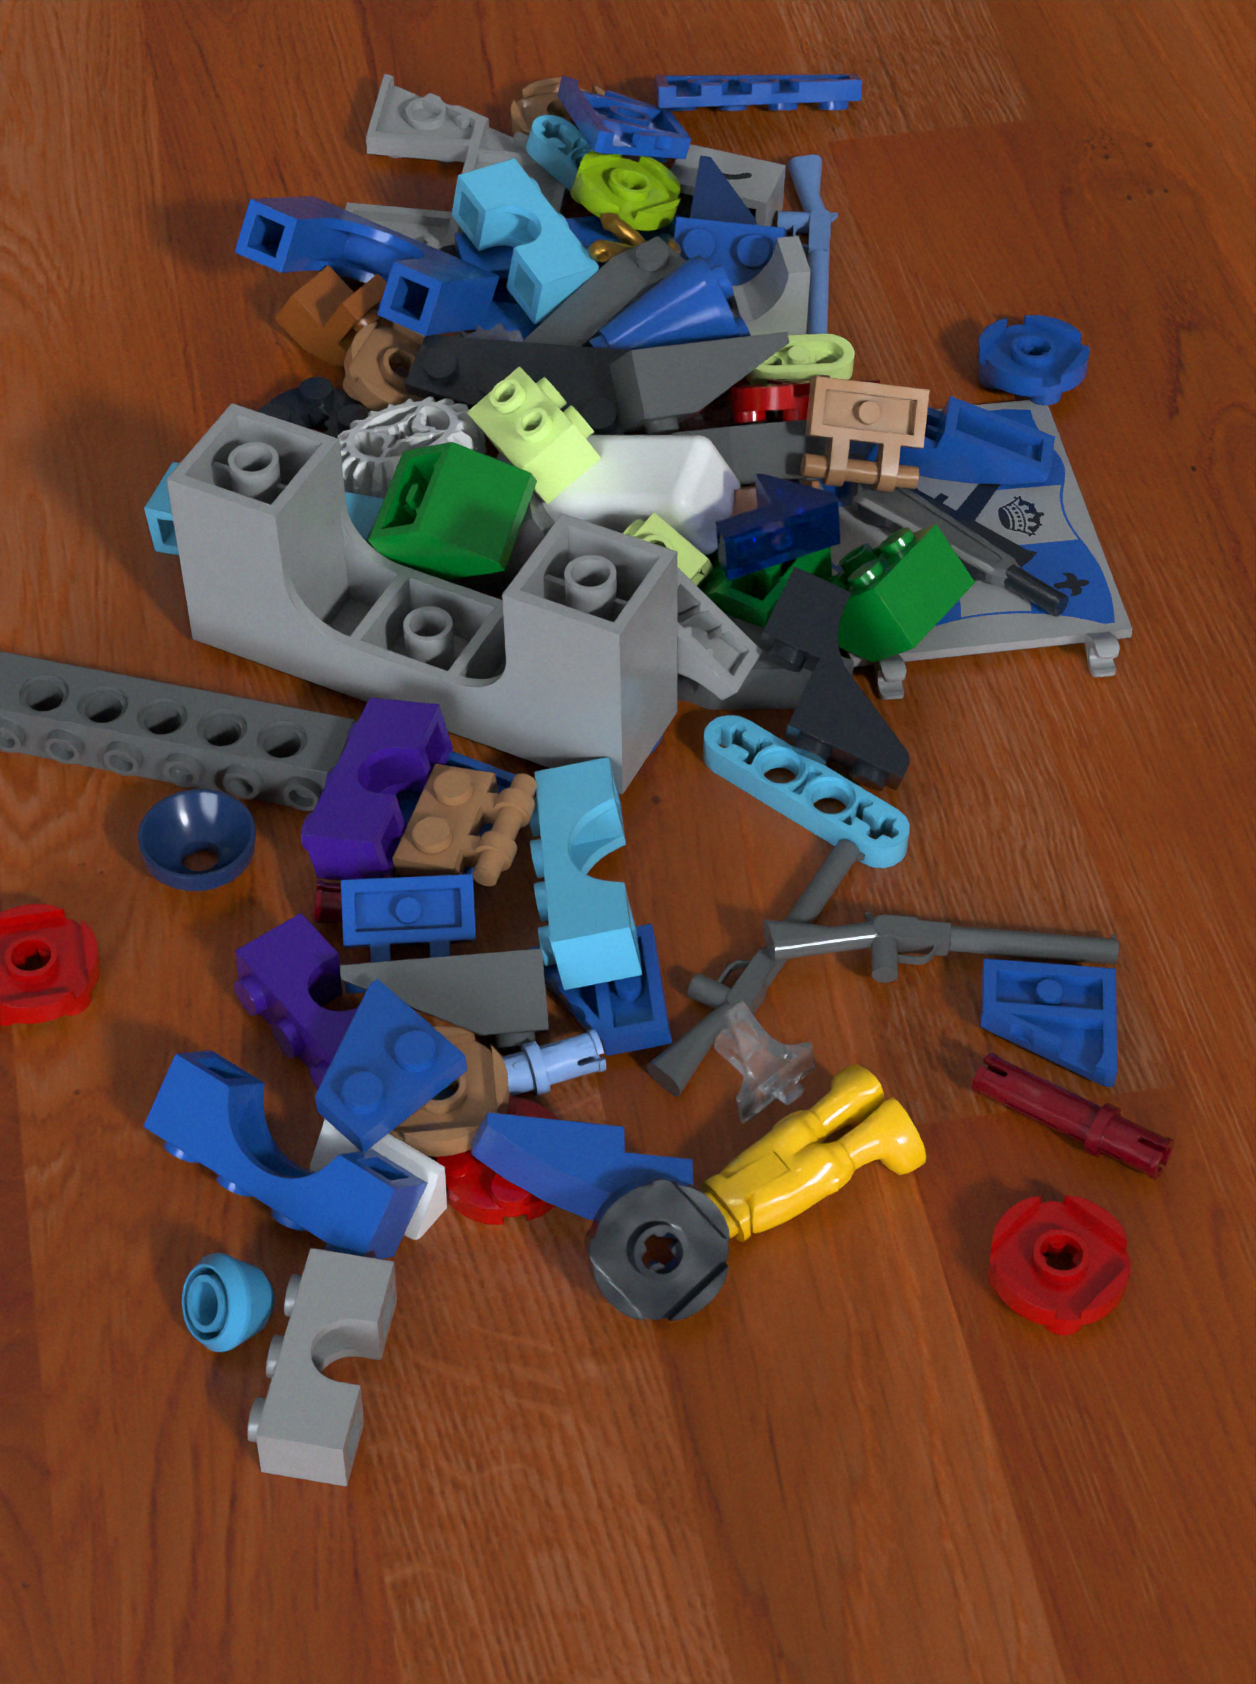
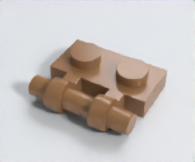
(864, 414)
(448, 823)

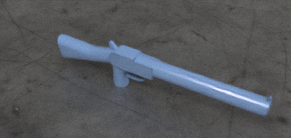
(815, 222)

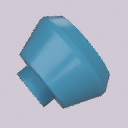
(226, 1301)

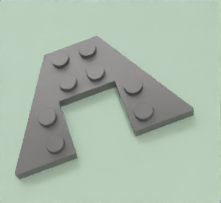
(447, 133)

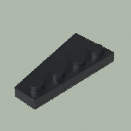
(473, 366)

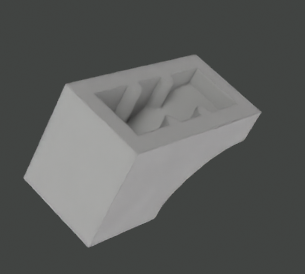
(778, 295)
(710, 643)

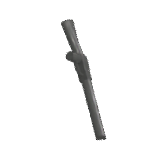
(907, 934)
(680, 1060)

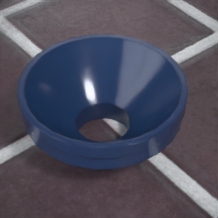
(196, 823)

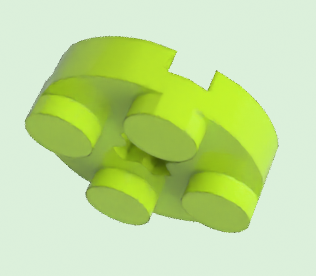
(638, 192)

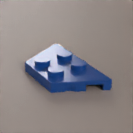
(624, 124)

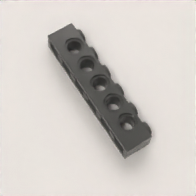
(167, 731)

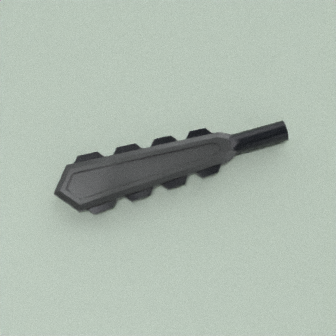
(981, 557)

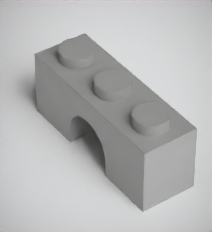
(308, 1421)

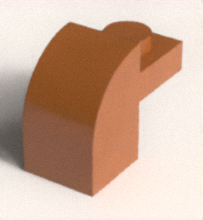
(328, 314)

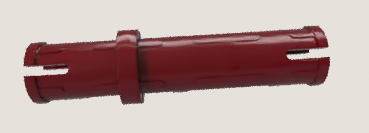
(1095, 1126)

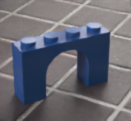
(423, 286)

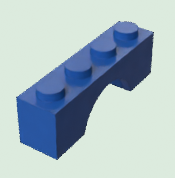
(217, 1118)

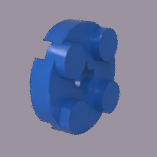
(1009, 362)

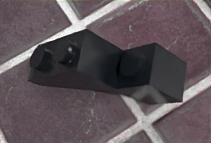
(833, 713)

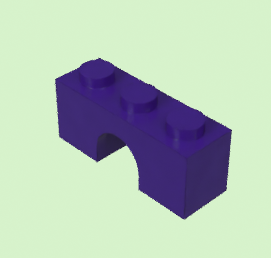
(358, 814)
(288, 981)

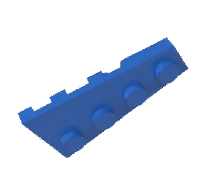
(775, 90)

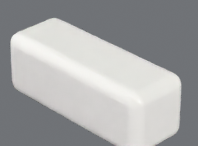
(644, 474)

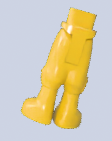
(794, 1167)

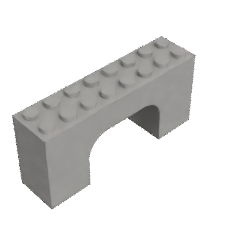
(552, 673)

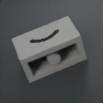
(754, 180)

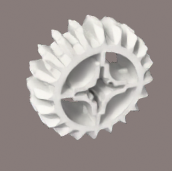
(376, 443)

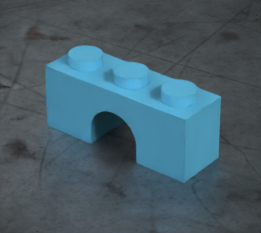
(507, 209)

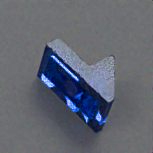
(785, 526)

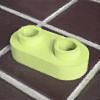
(807, 357)

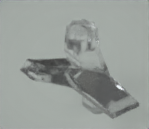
(767, 1066)

